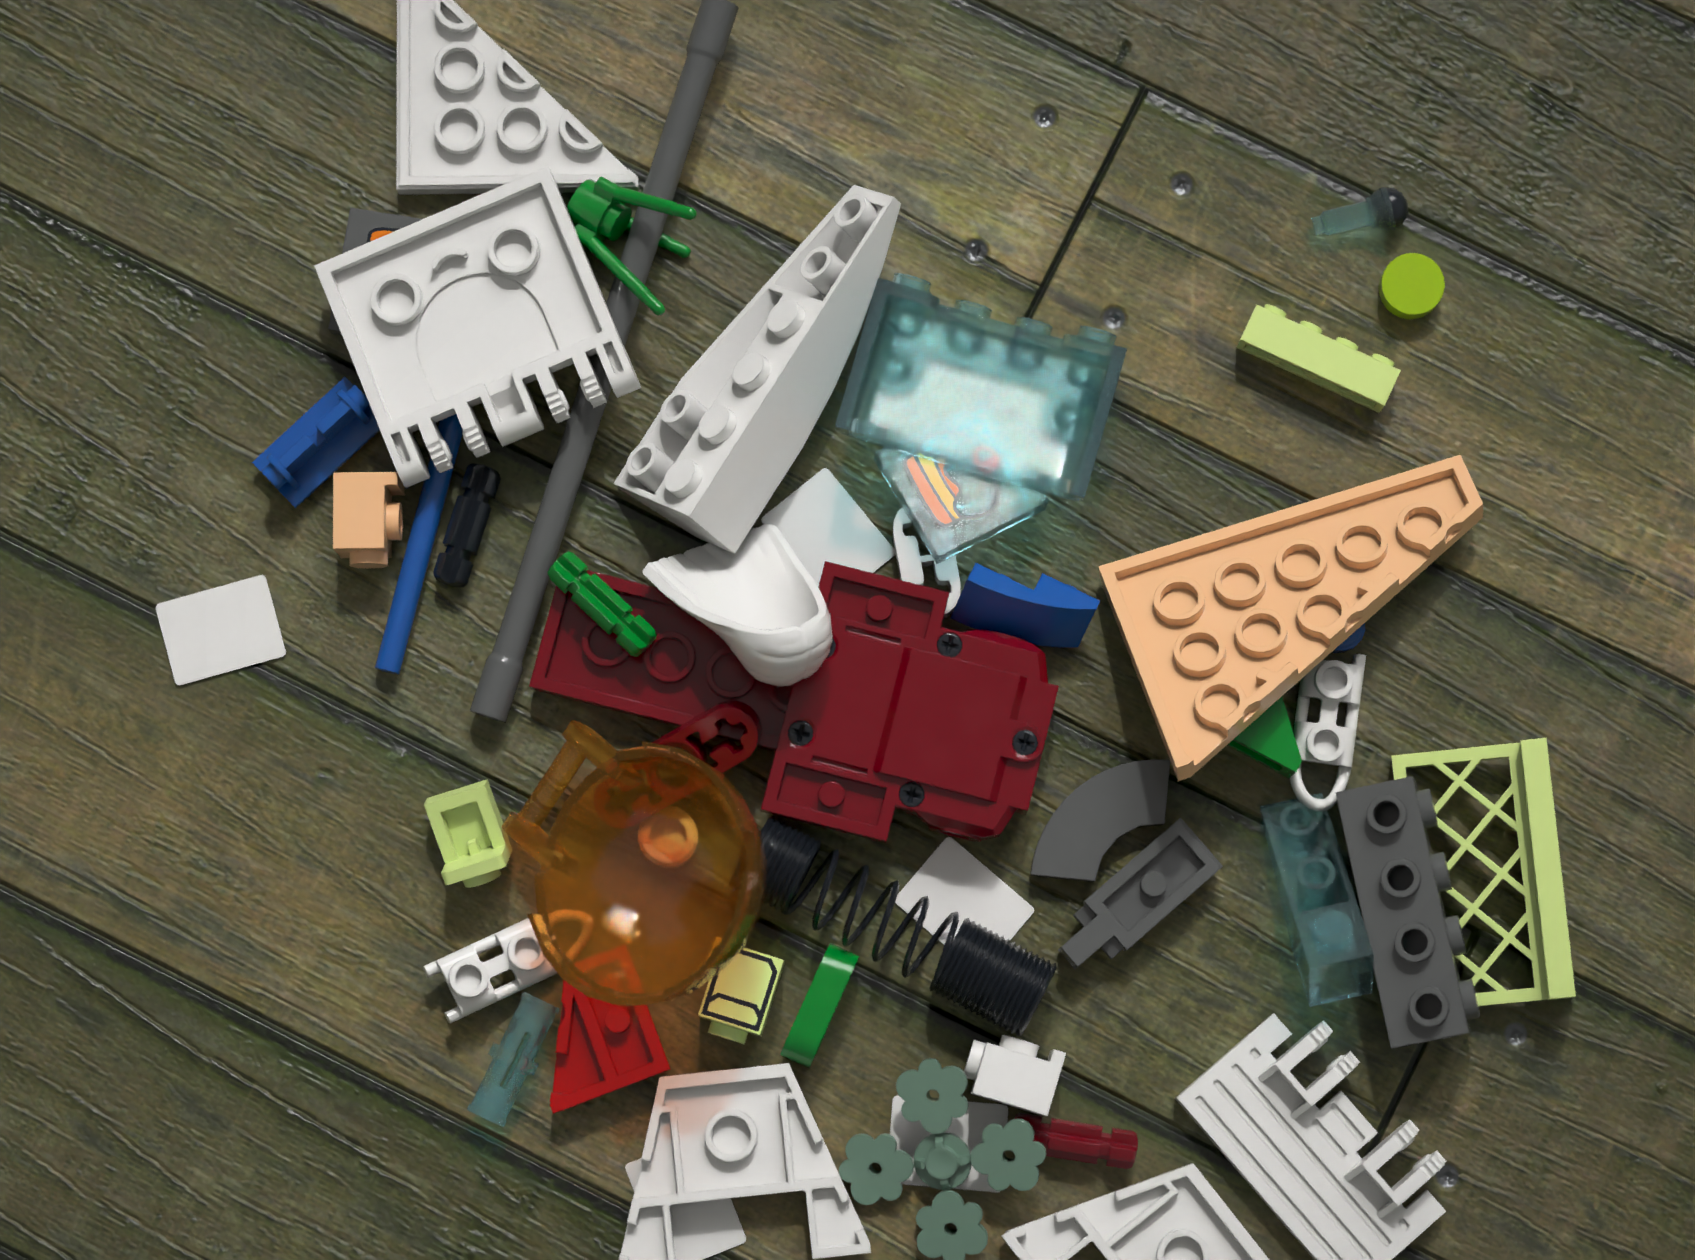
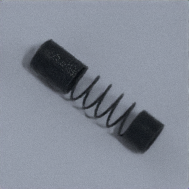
(974, 968)

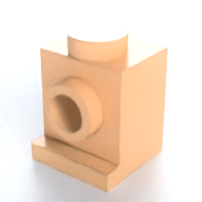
(366, 517)

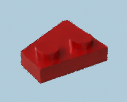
(602, 1049)

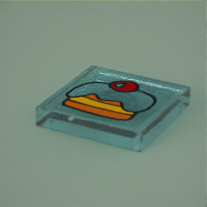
(952, 505)

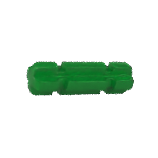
(602, 604)

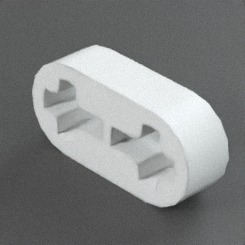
(911, 563)

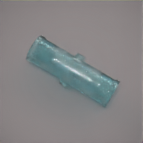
(495, 1101)

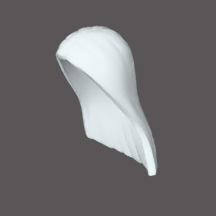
(754, 601)

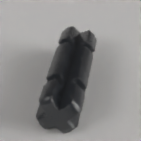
(467, 525)

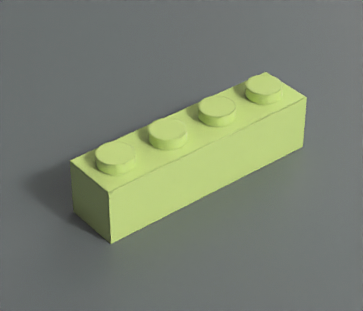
(1318, 358)

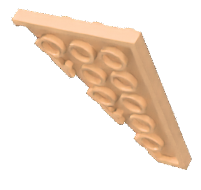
(1256, 605)

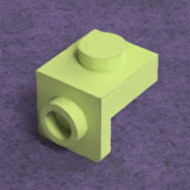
(469, 834)

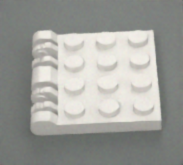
(470, 316)

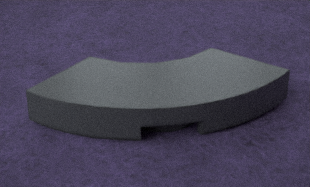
(1098, 815)

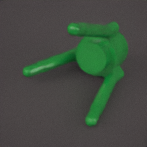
(601, 213)

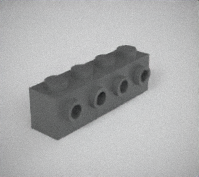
(1405, 913)

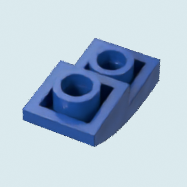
(1045, 616)

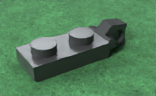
(1141, 894)

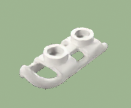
(1325, 741)
(470, 977)

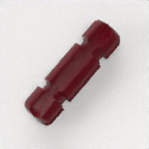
(1084, 1141)

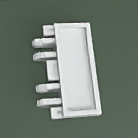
(1306, 1156)

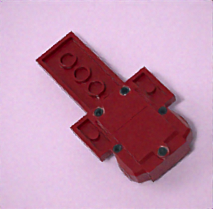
(883, 725)

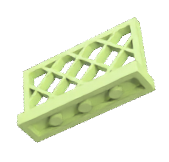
(1538, 859)

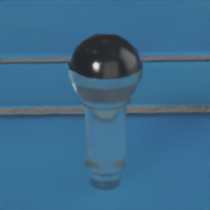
(1381, 210)

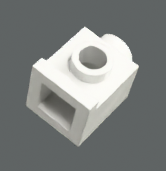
(1014, 1074)

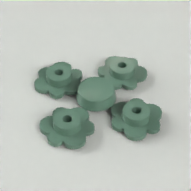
(942, 1161)

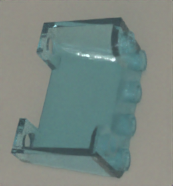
(980, 389)

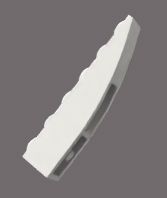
(764, 380)

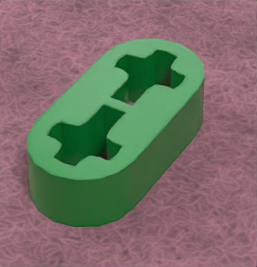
(819, 1005)

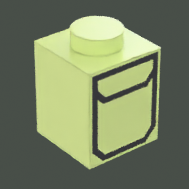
(742, 995)

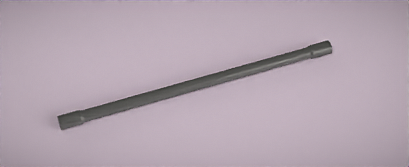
(504, 664)

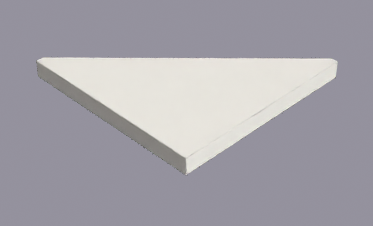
(478, 116)

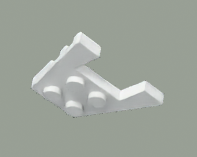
(734, 1139)
(1151, 1220)

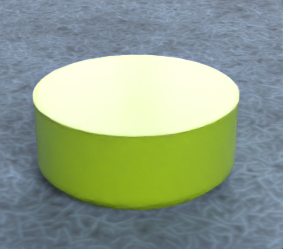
(1411, 286)

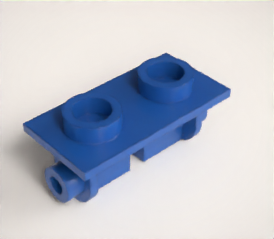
(319, 442)

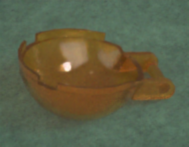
(643, 871)

